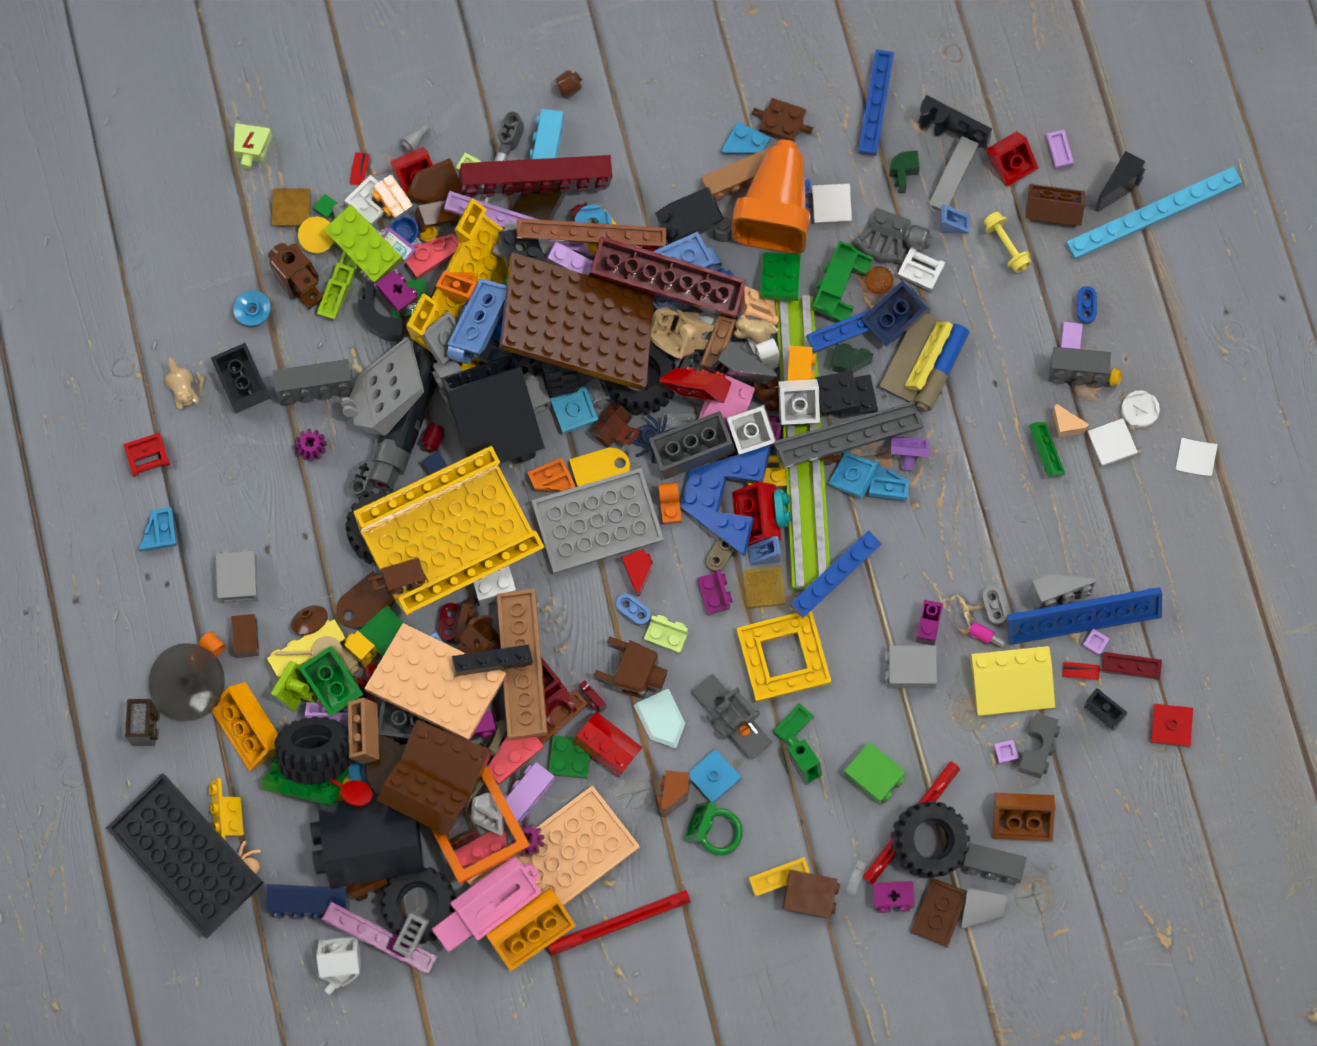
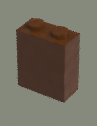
(810, 893)

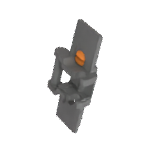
(727, 721)

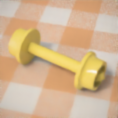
(1019, 261)

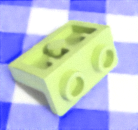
(666, 634)

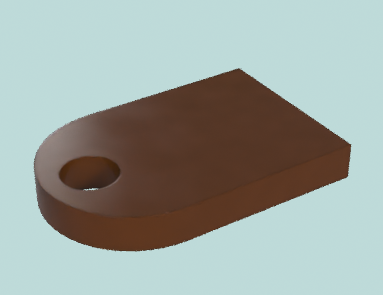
(363, 603)

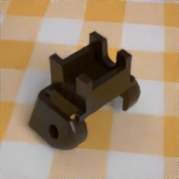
(380, 769)

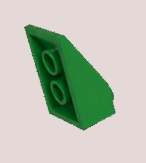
(331, 680)

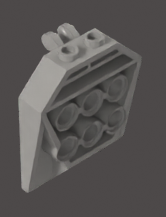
(385, 390)

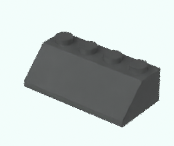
(692, 445)

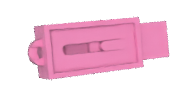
(489, 903)

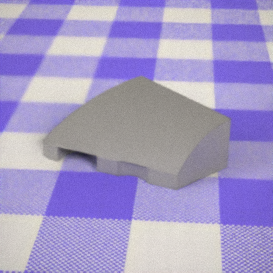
(982, 907)

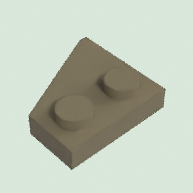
(493, 742)

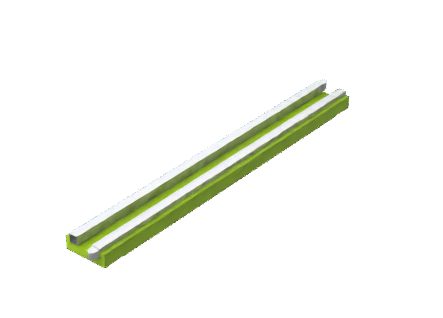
(804, 481)

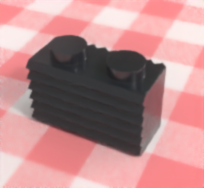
(1105, 709)

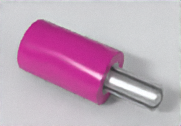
(984, 634)

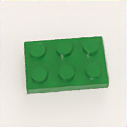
(780, 276)

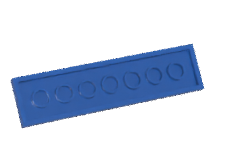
(1084, 616)

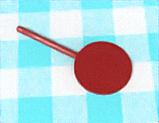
(355, 792)

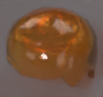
(879, 280)

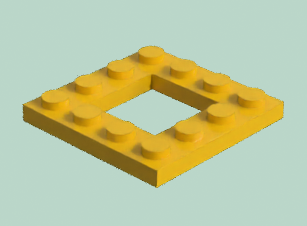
(768, 688)

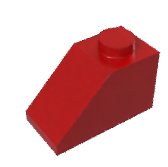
(638, 569)

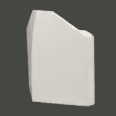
(487, 814)

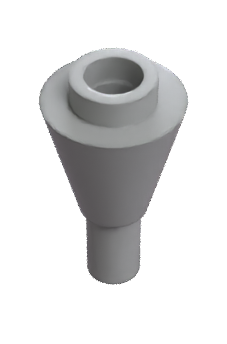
(411, 141)

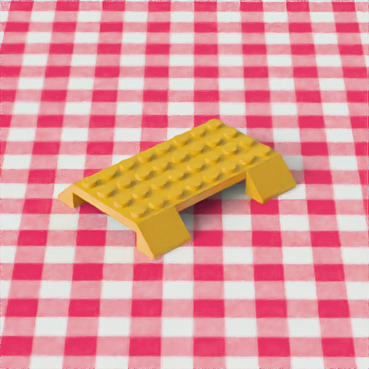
(476, 241)

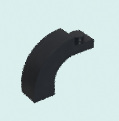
(383, 327)

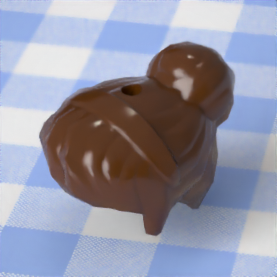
(768, 394)

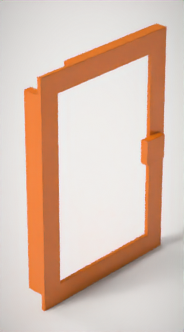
(498, 857)

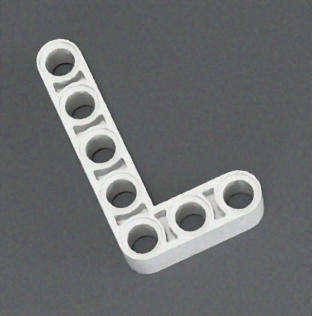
(767, 351)

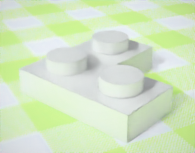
(363, 201)

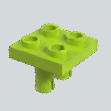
(293, 687)

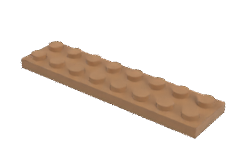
(522, 684)

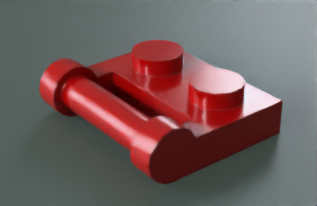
(145, 448)

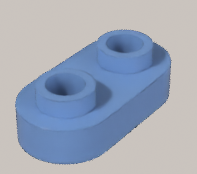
(633, 610)

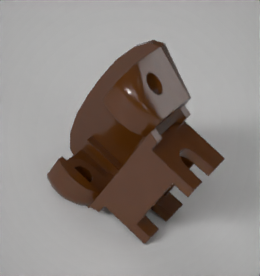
(479, 631)

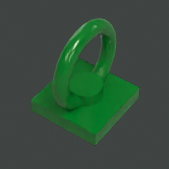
(702, 822)

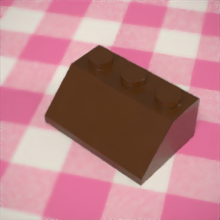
(1055, 205)

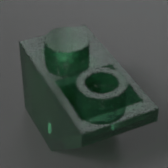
(849, 358)

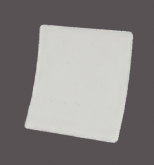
(1196, 457)

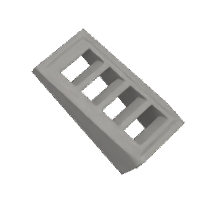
(412, 916)

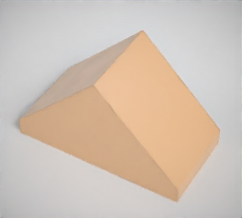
(1067, 423)

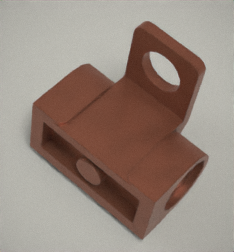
(613, 426)

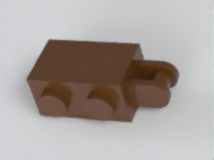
(399, 577)

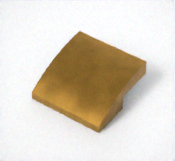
(290, 206)

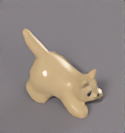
(753, 329)
(179, 382)

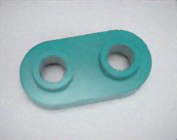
(782, 514)

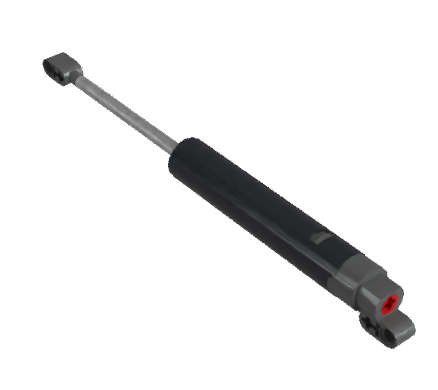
(395, 448)

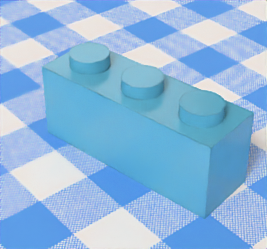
(549, 134)

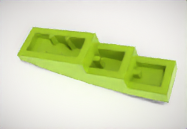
(338, 287)

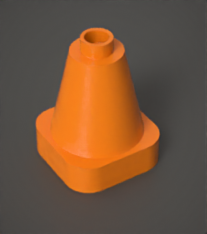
(775, 207)

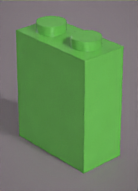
(875, 773)

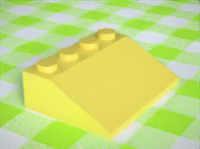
(1013, 681)

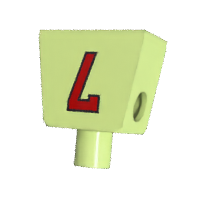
(251, 143)

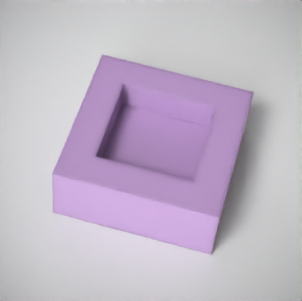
(1096, 642)
(1006, 752)

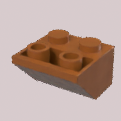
(675, 791)

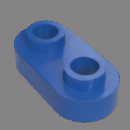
(1086, 306)

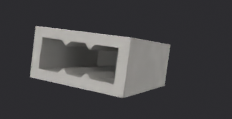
(237, 576)
(911, 666)

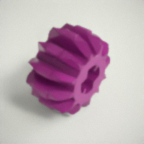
(314, 438)
(535, 837)

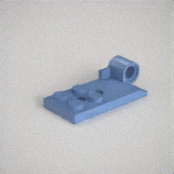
(692, 250)
(473, 335)

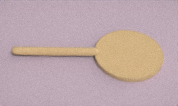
(319, 646)

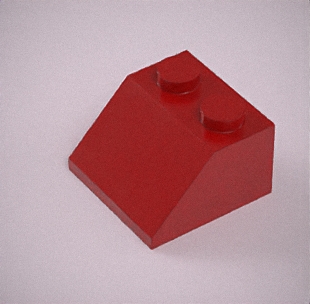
(1012, 158)
(408, 165)

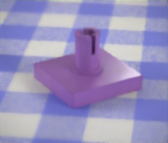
(910, 448)

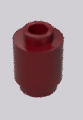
(432, 438)

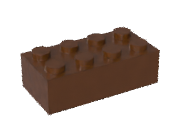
(422, 798)

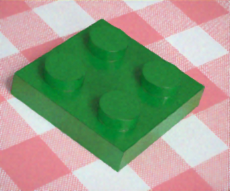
(568, 758)

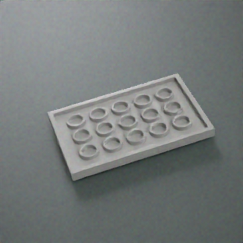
(597, 520)

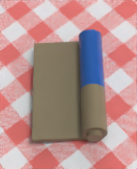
(907, 356)

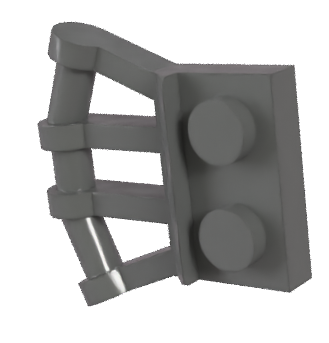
(888, 226)

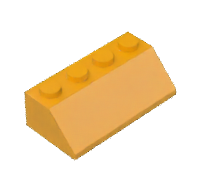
(246, 725)
(530, 929)

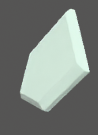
(661, 718)

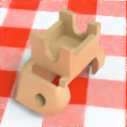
(686, 335)

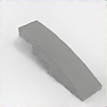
(954, 173)

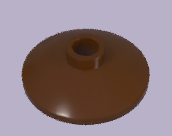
(309, 620)

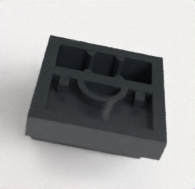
(846, 394)

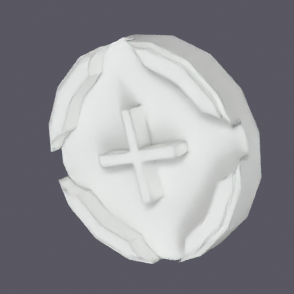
(1140, 409)

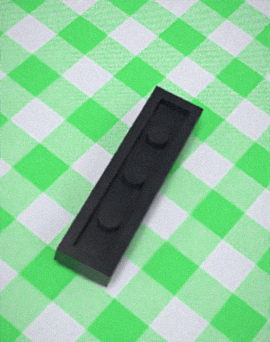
(492, 660)

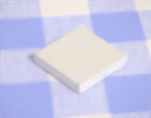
(832, 203)
(1112, 442)

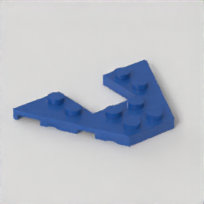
(705, 491)

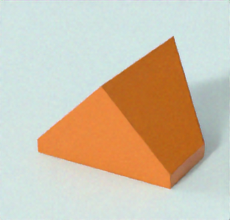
(457, 285)

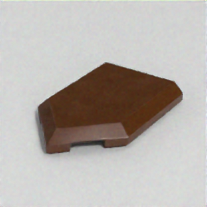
(434, 183)

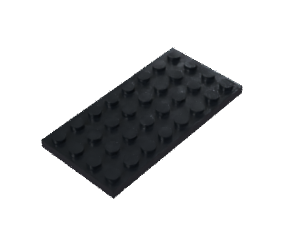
(185, 855)

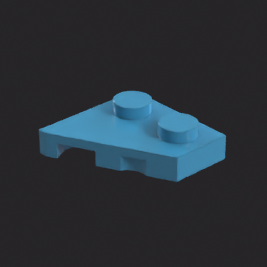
(745, 141)
(888, 485)
(159, 531)

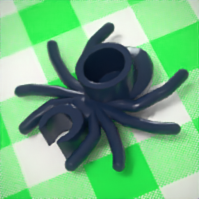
(649, 431)

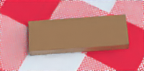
(719, 339)

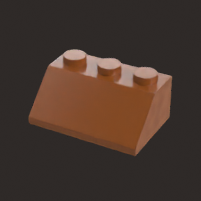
(1023, 816)

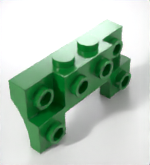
(837, 275)
(323, 793)

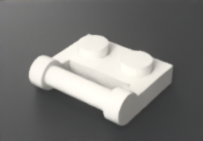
(920, 274)

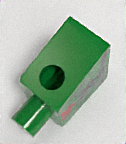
(804, 760)

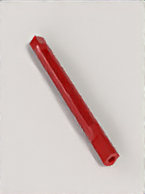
(932, 794)
(619, 922)

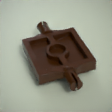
(782, 120)

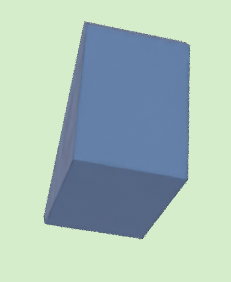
(953, 221)
(765, 551)

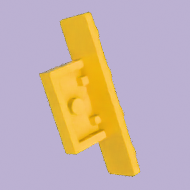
(225, 812)

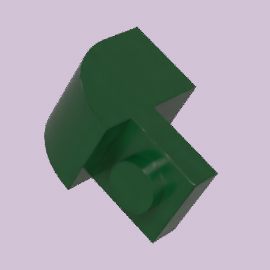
(904, 165)

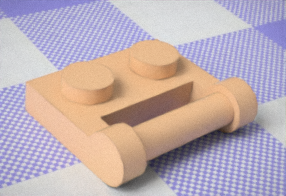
(759, 308)

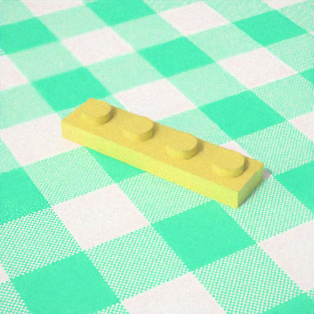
(929, 355)

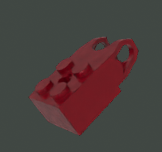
(555, 693)

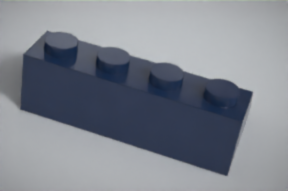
(303, 900)

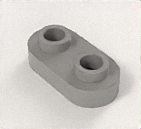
(994, 606)

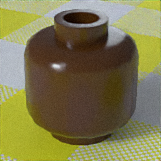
(568, 83)

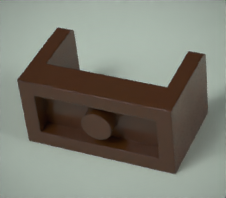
(434, 214)
(245, 636)

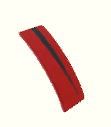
(359, 168)
(1081, 670)

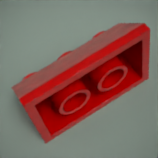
(697, 384)
(759, 503)
(607, 744)

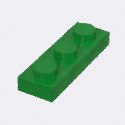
(1046, 449)

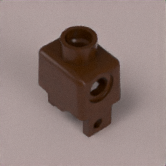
(295, 273)
(636, 670)

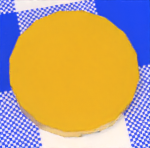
(313, 236)

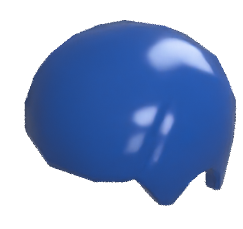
(406, 228)

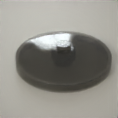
(186, 682)

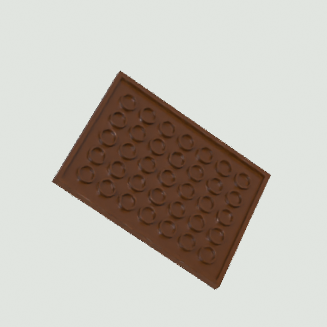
(577, 321)

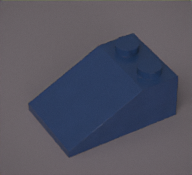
(895, 313)

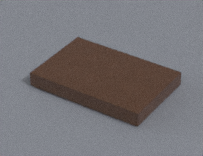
(939, 912)

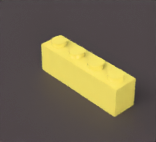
(280, 662)

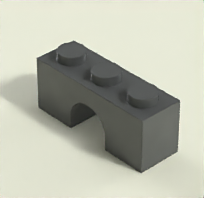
(1034, 762)

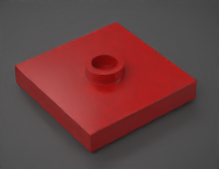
(1172, 725)

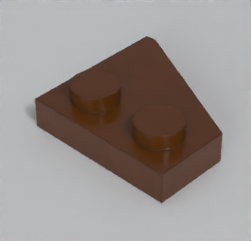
(466, 615)

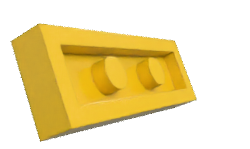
(776, 876)

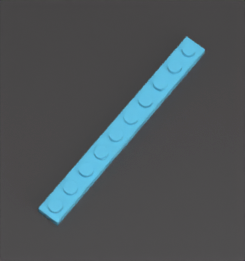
(1154, 213)

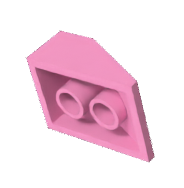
(736, 402)

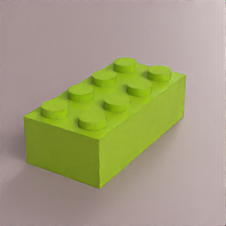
(364, 244)

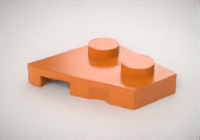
(551, 477)

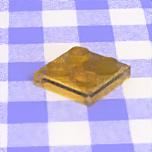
(763, 587)

